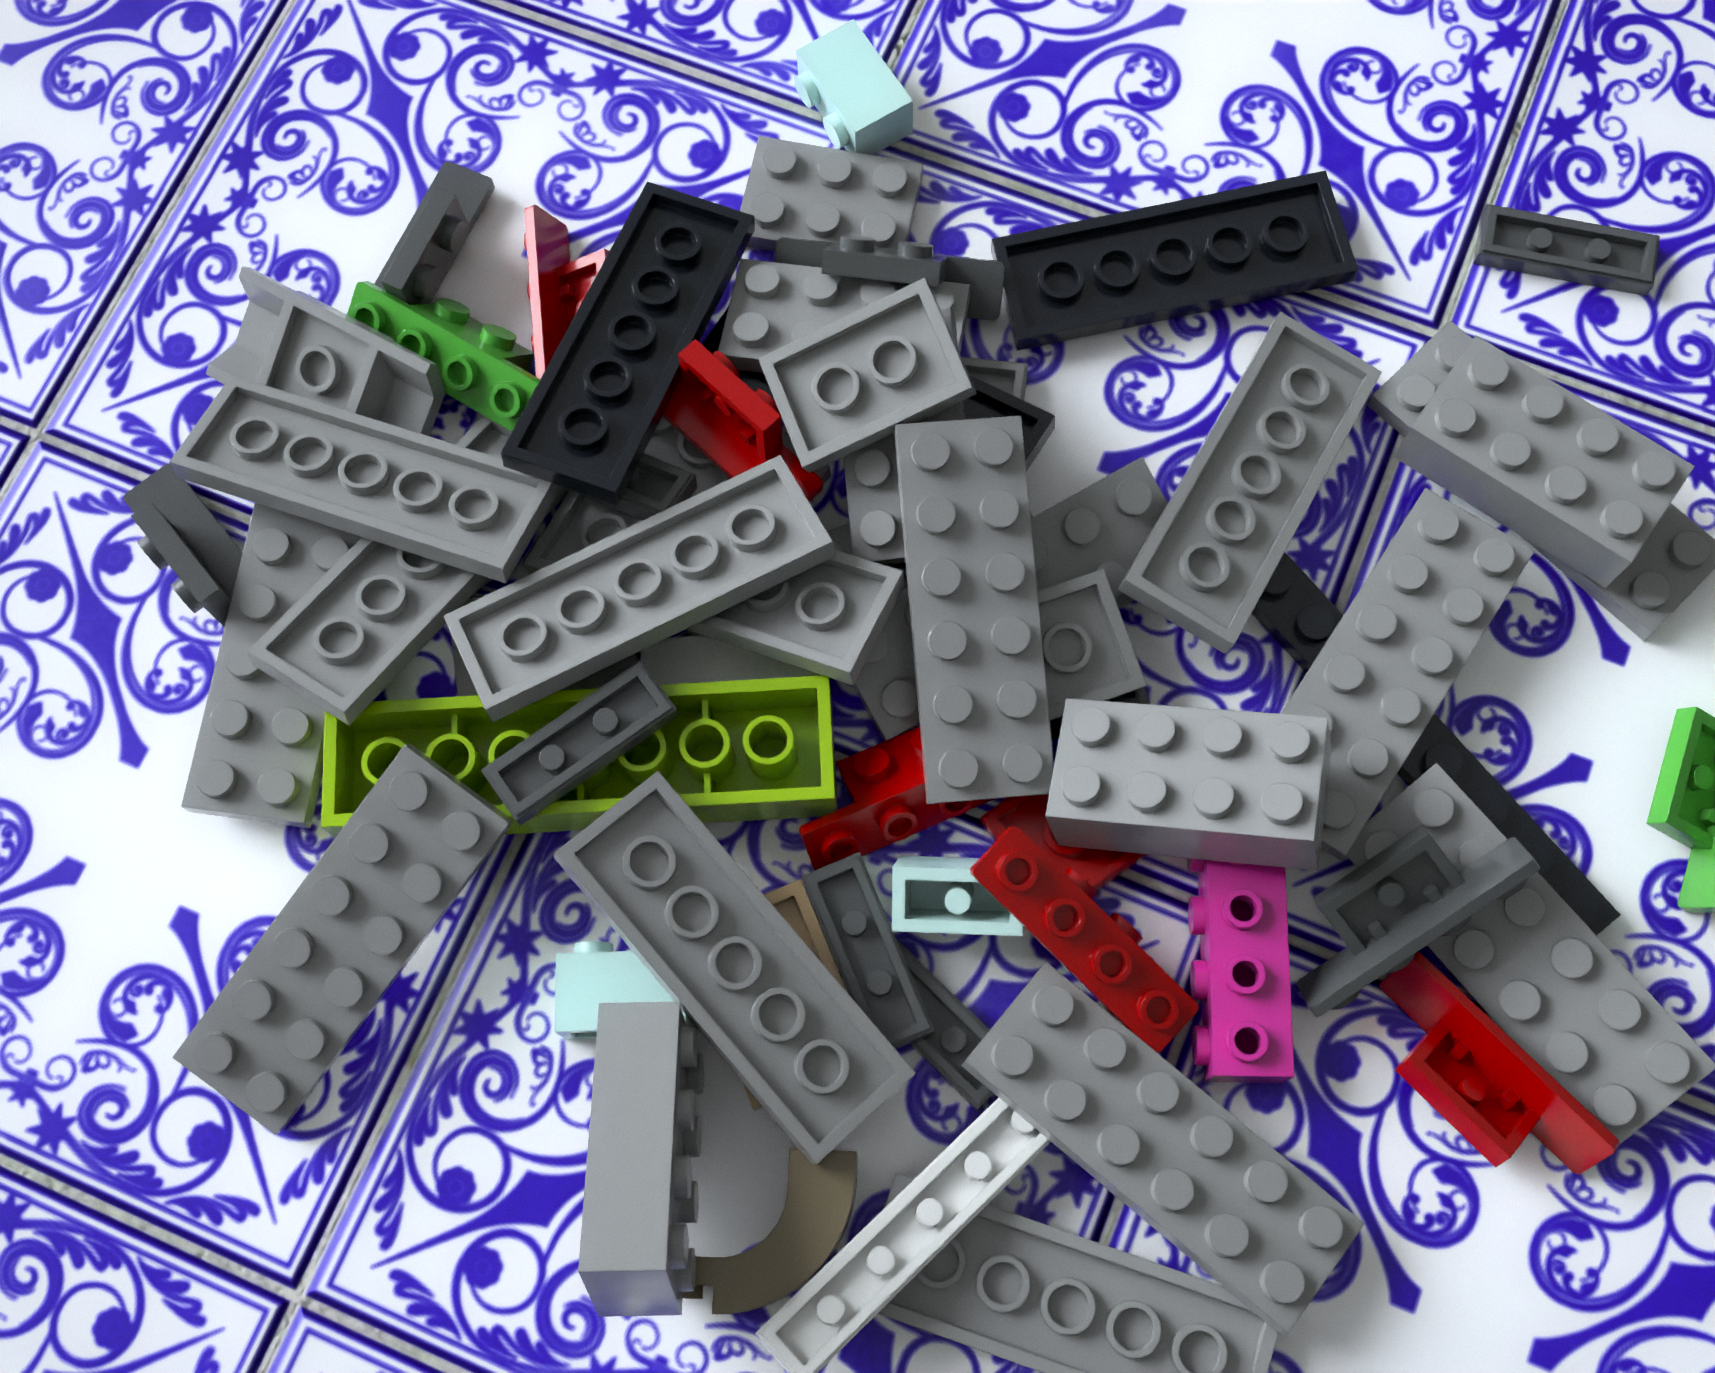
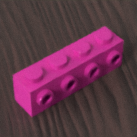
(1241, 973)

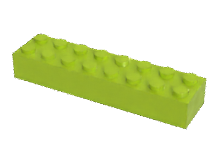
(729, 754)

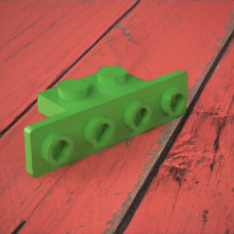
(475, 359)
(1686, 803)

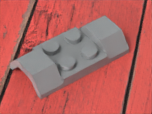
(328, 358)

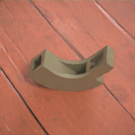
(799, 1245)

